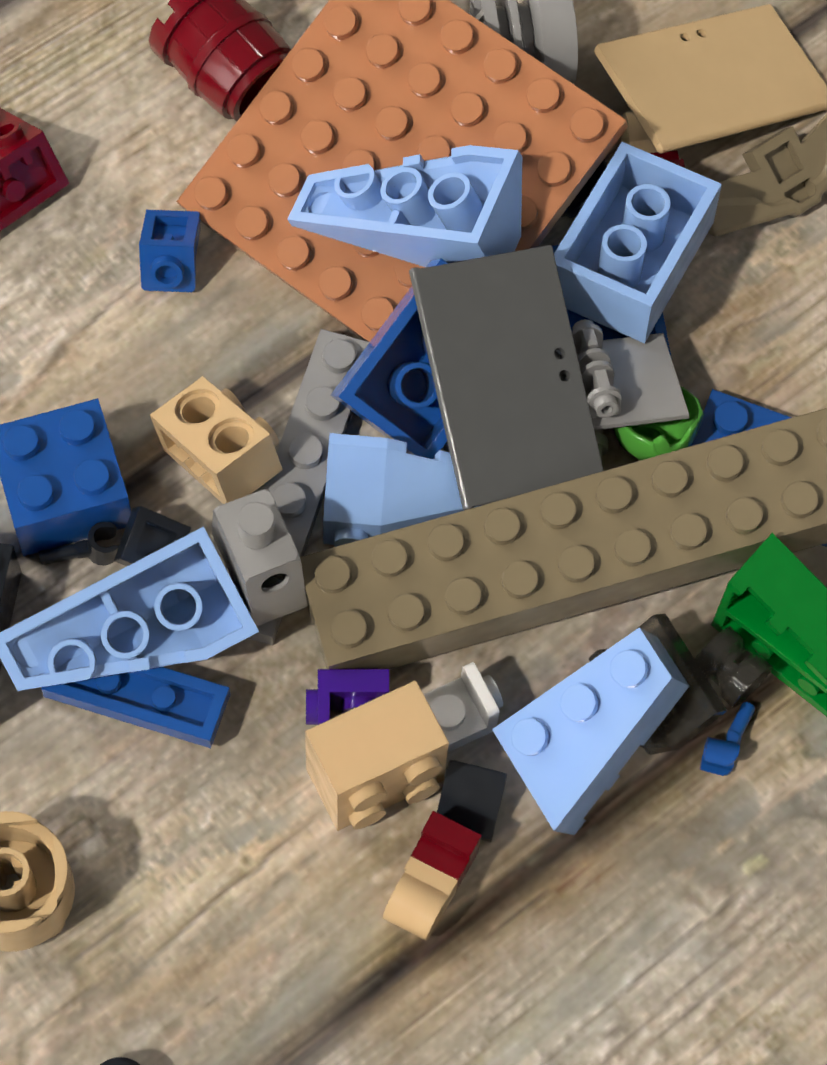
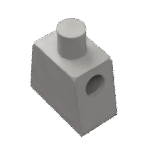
(255, 548)

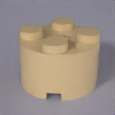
(45, 887)

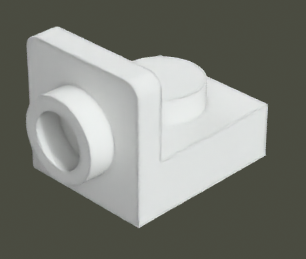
(466, 706)

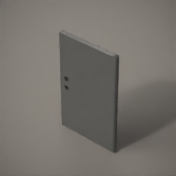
(498, 376)

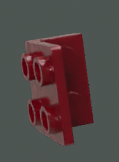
(27, 168)

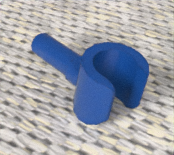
(720, 754)

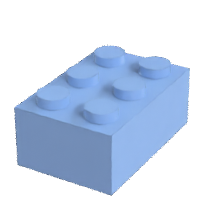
(634, 240)

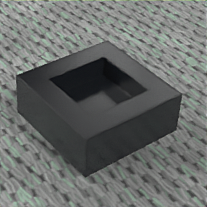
(147, 533)

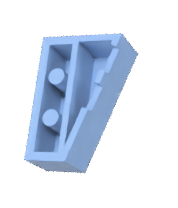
(590, 725)

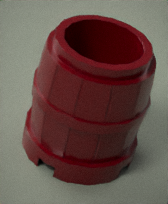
(220, 50)

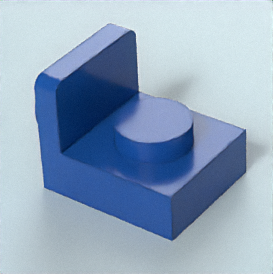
(169, 250)

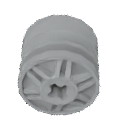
(538, 27)

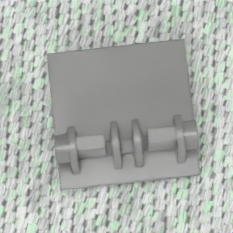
(627, 379)

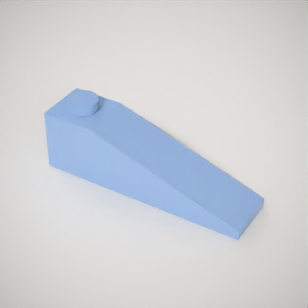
(421, 209)
(383, 488)

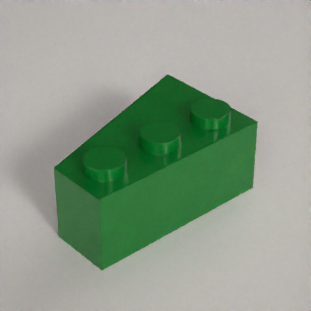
(782, 617)

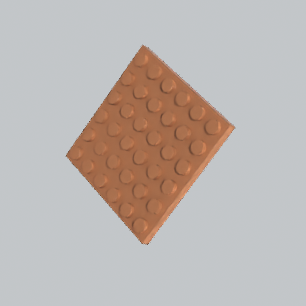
(378, 88)

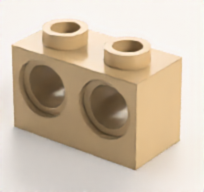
(217, 440)

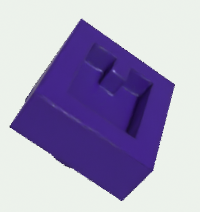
(343, 691)

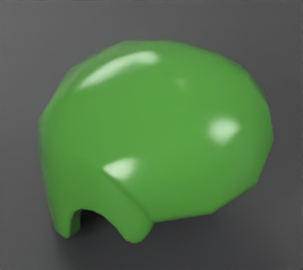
(662, 437)

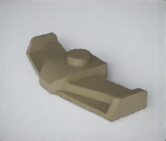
(783, 181)

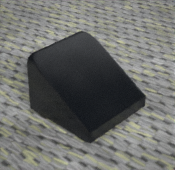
(472, 797)

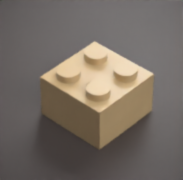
(377, 757)

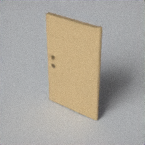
(713, 77)

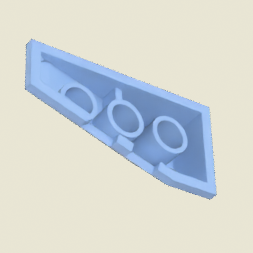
(143, 617)

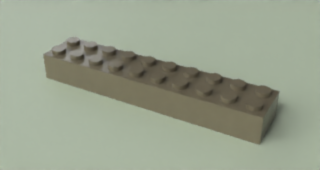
(569, 547)

